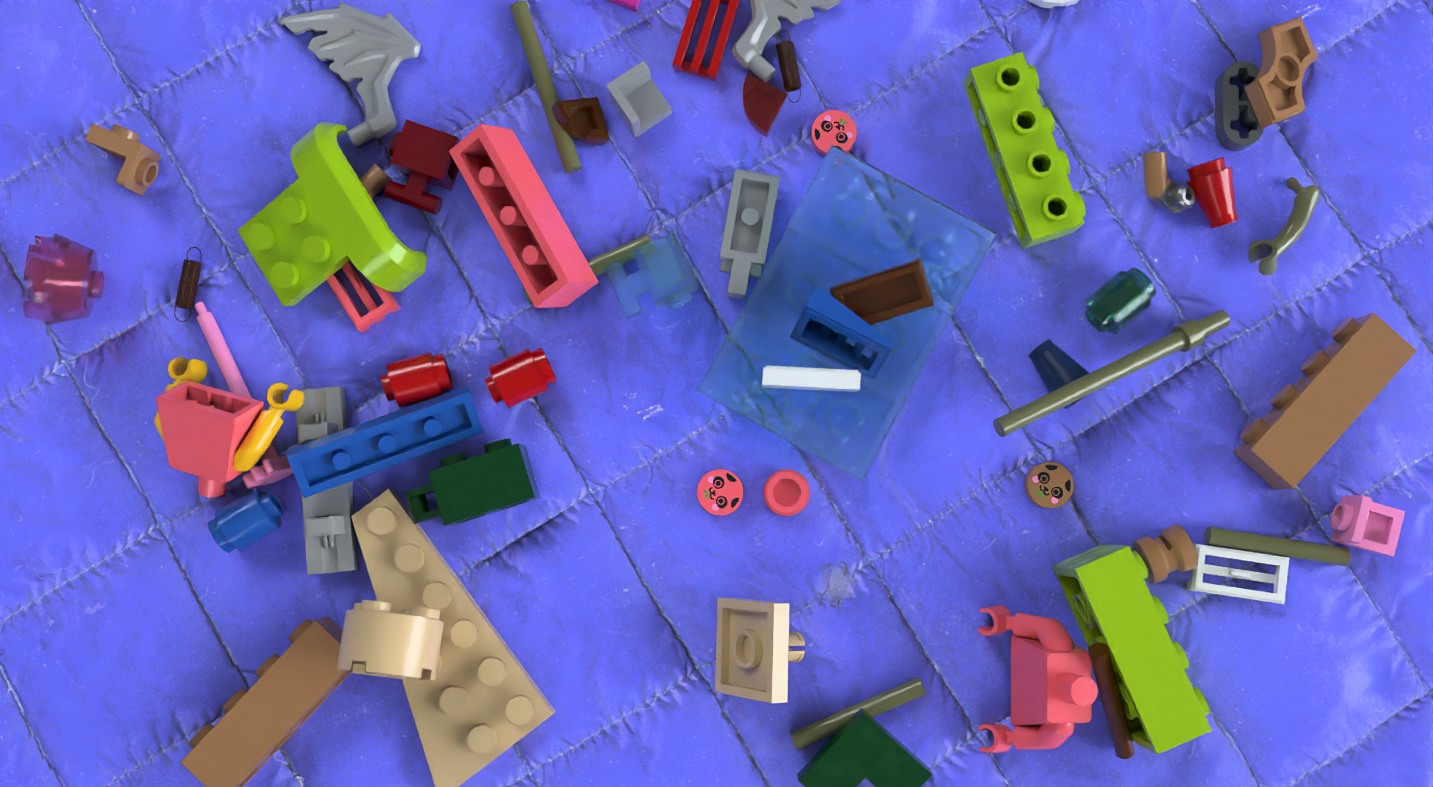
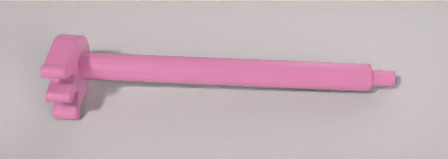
(273, 467)

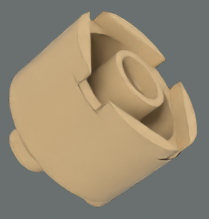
(390, 642)

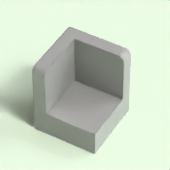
(638, 99)

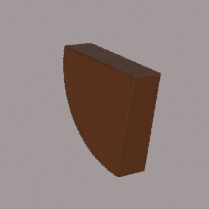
(582, 120)

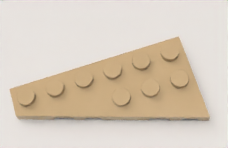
(480, 689)

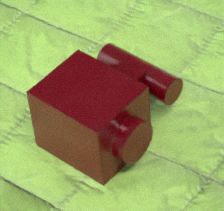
(426, 159)

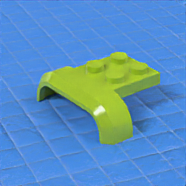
(324, 225)

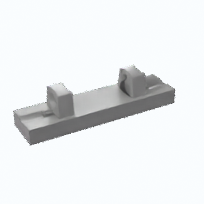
(328, 539)

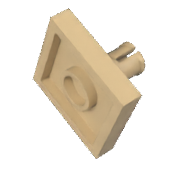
(754, 649)

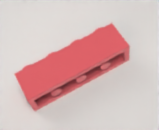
(523, 216)

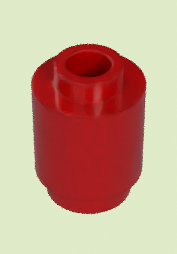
(520, 377)
(416, 379)

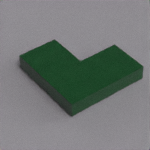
(861, 752)

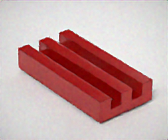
(695, 67)

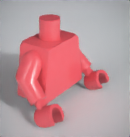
(1047, 682)

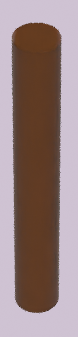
(1111, 700)

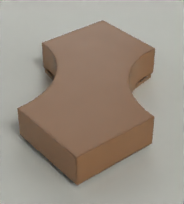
(1278, 86)

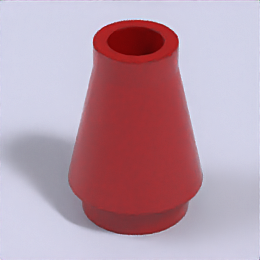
(1214, 191)

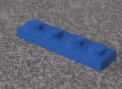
(384, 441)

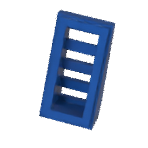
(827, 313)

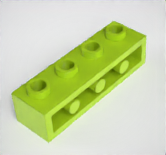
(1024, 150)

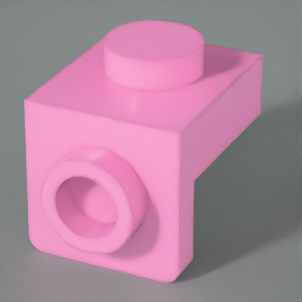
(1366, 525)

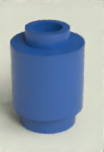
(246, 520)

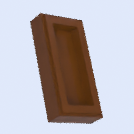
(886, 292)

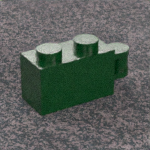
(476, 485)

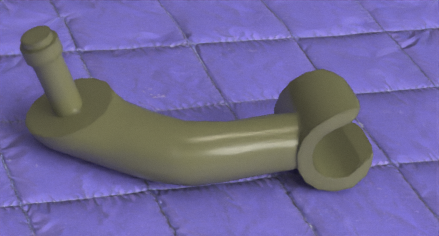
(1303, 209)

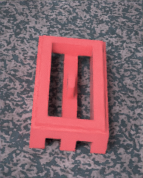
(376, 313)

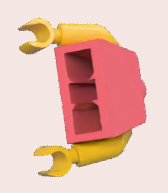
(216, 430)

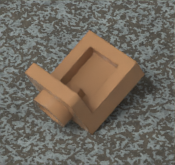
(140, 161)

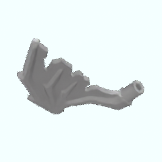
(765, 24)
(362, 49)

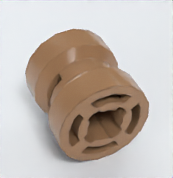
(1166, 553)

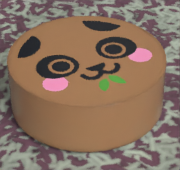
(1048, 485)

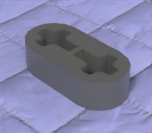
(1229, 104)

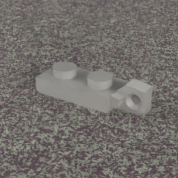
(747, 229)

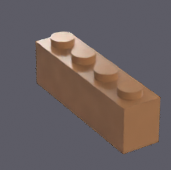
(1323, 401)
(271, 710)

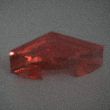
(762, 103)

